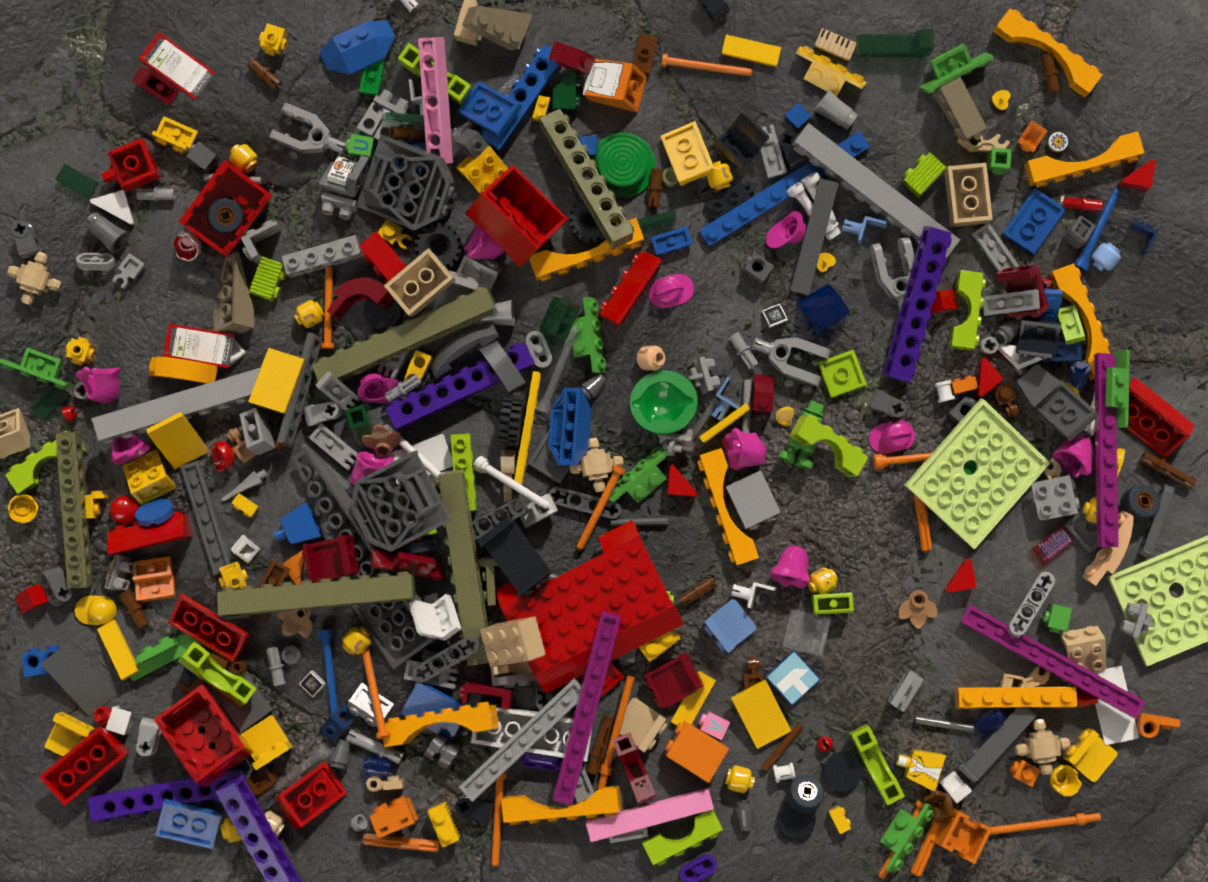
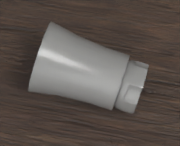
(835, 110)
(505, 316)

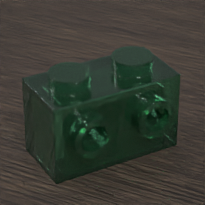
(559, 319)

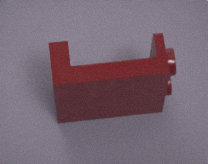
(1024, 279)
(330, 559)
(674, 681)
(488, 689)

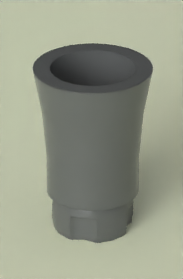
(108, 233)

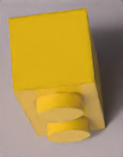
(541, 107)
(247, 506)
(838, 817)

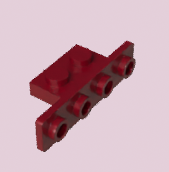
(410, 563)

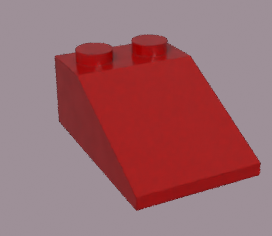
(310, 795)

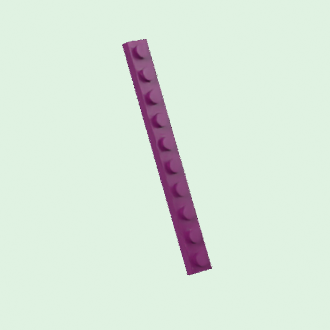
(1105, 457)
(1053, 662)
(586, 707)

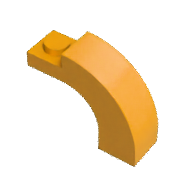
(182, 370)

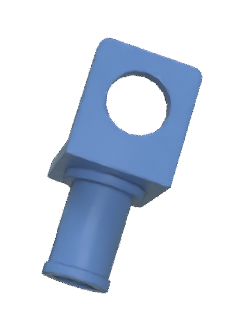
(860, 229)
(724, 403)

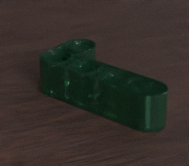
(896, 45)

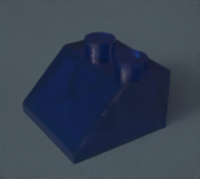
(823, 308)

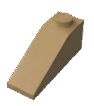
(461, 32)

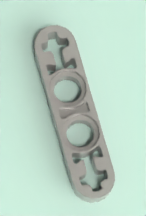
(1031, 604)

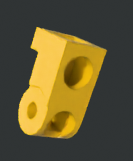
(419, 365)

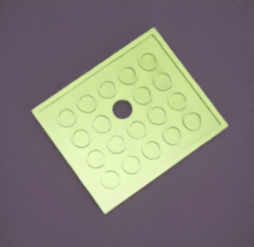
(1004, 472)
(1178, 621)

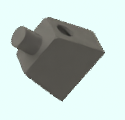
(1034, 384)

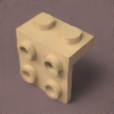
(1086, 647)
(642, 723)

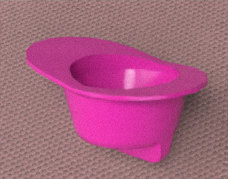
(789, 230)
(671, 290)
(374, 387)
(891, 437)

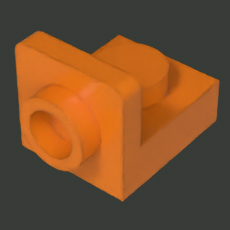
(1024, 772)

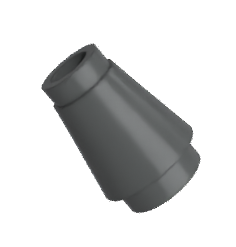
(1008, 331)
(593, 386)
(340, 756)
(745, 814)

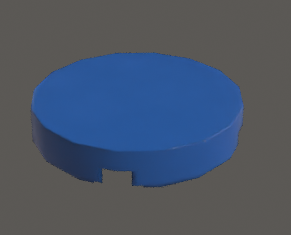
(154, 512)

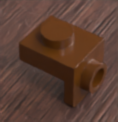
(186, 688)
(261, 780)
(941, 805)

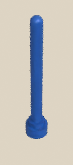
(1082, 261)
(326, 636)

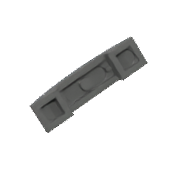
(460, 344)
(502, 365)

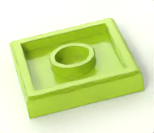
(842, 374)

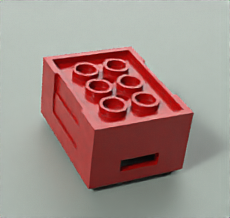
(225, 183)
(516, 215)
(181, 729)

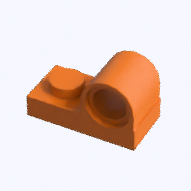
(1154, 721)

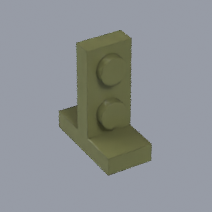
(490, 578)

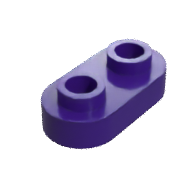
(542, 762)
(698, 869)

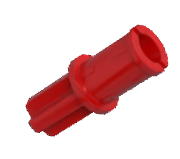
(1082, 204)

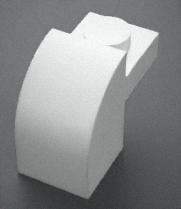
(536, 513)

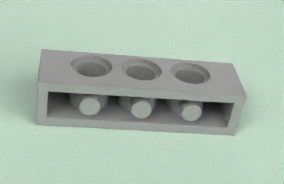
(322, 256)

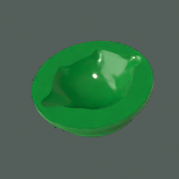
(624, 163)
(663, 402)

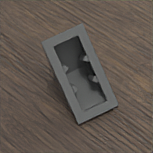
(1079, 232)

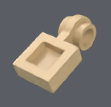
(392, 783)

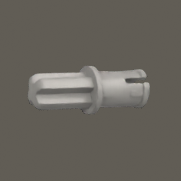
(155, 194)
(743, 350)
(403, 388)
(275, 666)

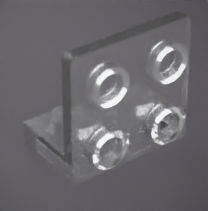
(806, 632)

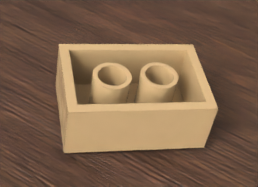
(968, 195)
(512, 642)

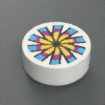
(1057, 142)

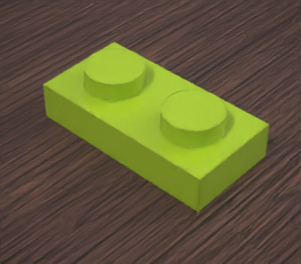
(1071, 324)

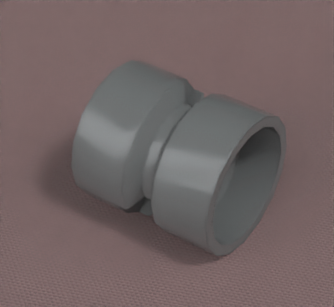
(442, 751)

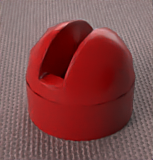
(67, 411)
(820, 745)

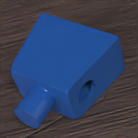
(299, 526)

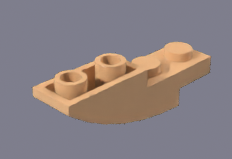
(1110, 558)

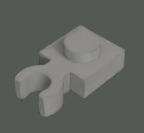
(131, 268)

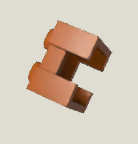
(393, 816)
(963, 836)

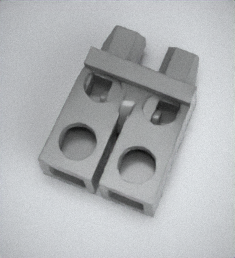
(372, 122)

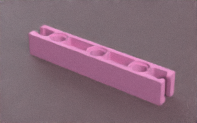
(435, 85)
(650, 814)

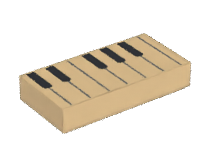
(835, 44)

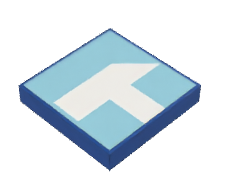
(792, 678)

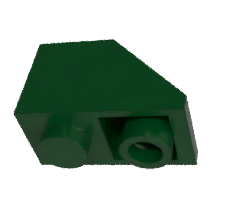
(565, 94)
(359, 423)

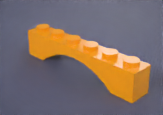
(1079, 74)
(1047, 169)
(550, 263)
(1069, 282)
(741, 545)
(1015, 697)
(477, 719)
(521, 808)

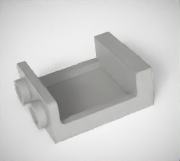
(753, 500)

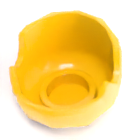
(22, 508)
(1065, 780)

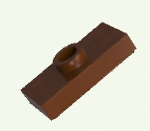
(645, 53)

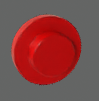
(102, 715)

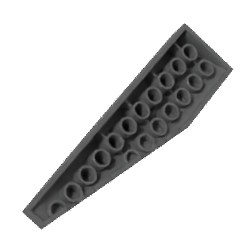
(388, 622)

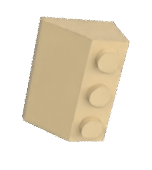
(420, 282)
(13, 433)

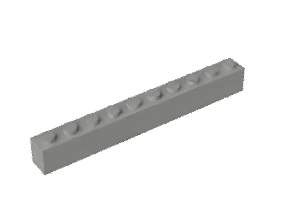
(866, 185)
(189, 402)

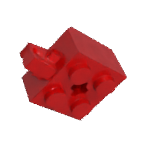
(122, 163)

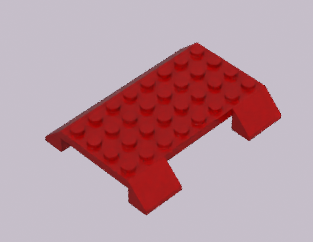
(570, 606)

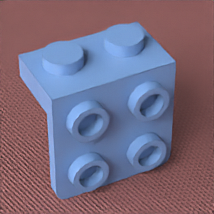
(729, 625)

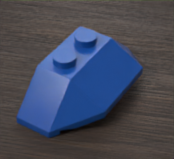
(358, 47)
(570, 426)

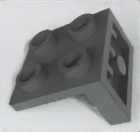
(353, 181)

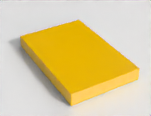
(687, 153)
(277, 381)
(177, 440)
(761, 714)

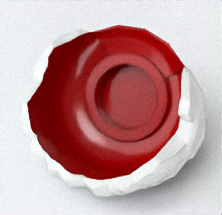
(187, 246)

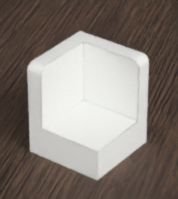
(119, 721)
(955, 787)

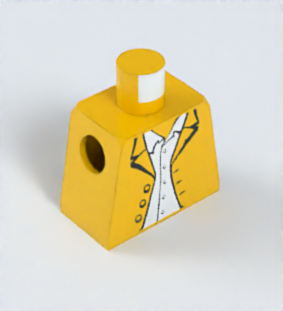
(922, 767)

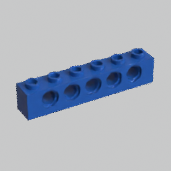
(531, 92)

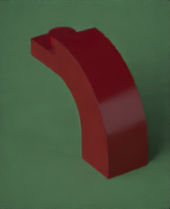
(358, 290)
(634, 768)

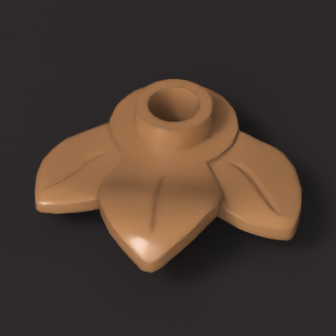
(381, 440)
(917, 611)
(295, 623)

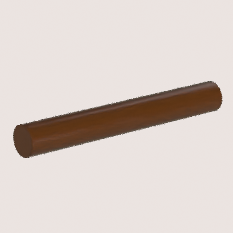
(782, 747)

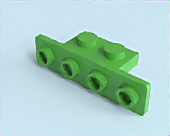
(952, 65)
(588, 338)
(40, 365)
(1118, 387)
(642, 478)
(162, 654)
(903, 834)

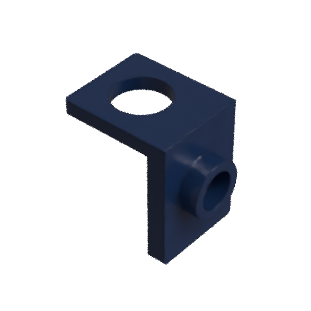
(1146, 230)
(335, 725)

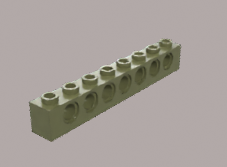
(614, 235)
(73, 509)

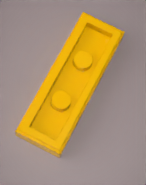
(751, 50)
(725, 423)
(118, 650)
(691, 705)

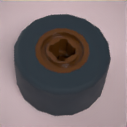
(219, 219)
(1140, 502)
(804, 801)

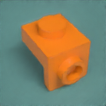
(1031, 137)

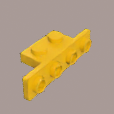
(826, 74)

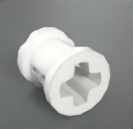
(944, 391)
(784, 772)

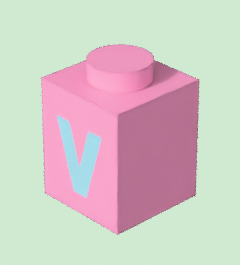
(713, 725)

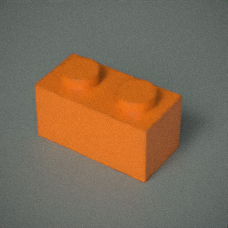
(967, 384)

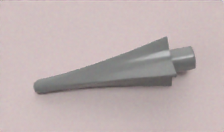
(252, 480)

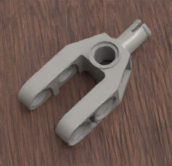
(310, 144)
(907, 260)
(780, 363)

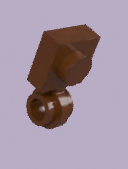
(1003, 395)
(225, 663)
(752, 679)

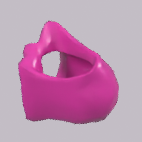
(483, 246)
(101, 384)
(128, 449)
(744, 449)
(1073, 452)
(366, 464)
(793, 564)

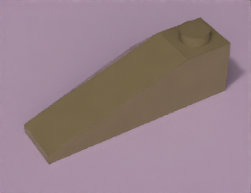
(235, 306)

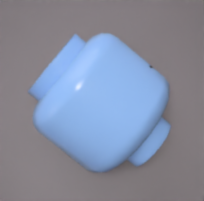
(1106, 257)

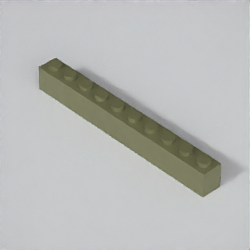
(408, 336)
(463, 561)
(316, 595)

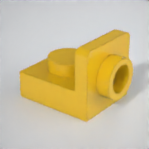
(92, 506)

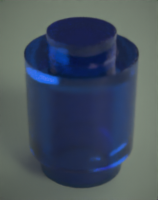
(1079, 374)
(989, 721)
(377, 766)

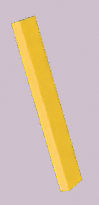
(527, 429)

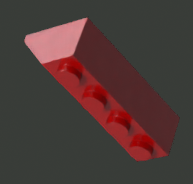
(630, 289)
(1155, 420)
(139, 537)
(208, 628)
(83, 764)

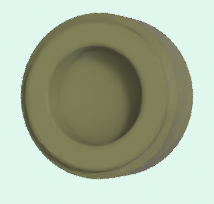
(669, 177)

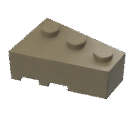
(498, 25)
(960, 109)

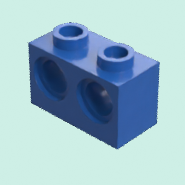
(28, 668)

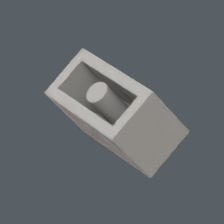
(257, 431)

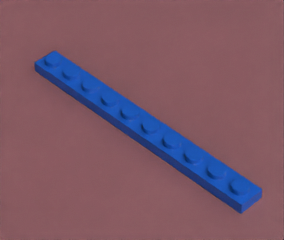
(772, 195)

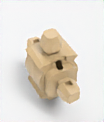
(34, 278)
(596, 465)
(1042, 746)

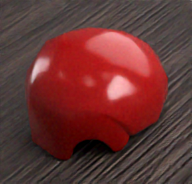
(222, 455)
(124, 509)

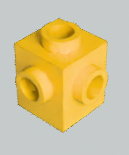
(273, 40)
(86, 353)
(233, 576)

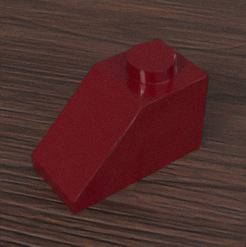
(571, 58)
(155, 85)
(763, 394)

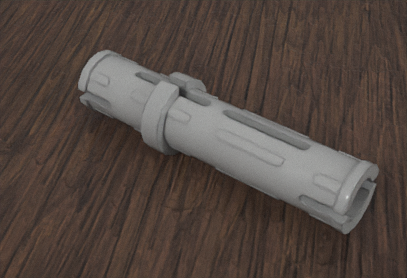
(375, 747)

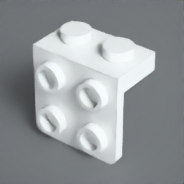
(435, 619)

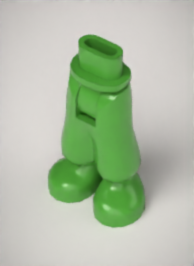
(805, 451)

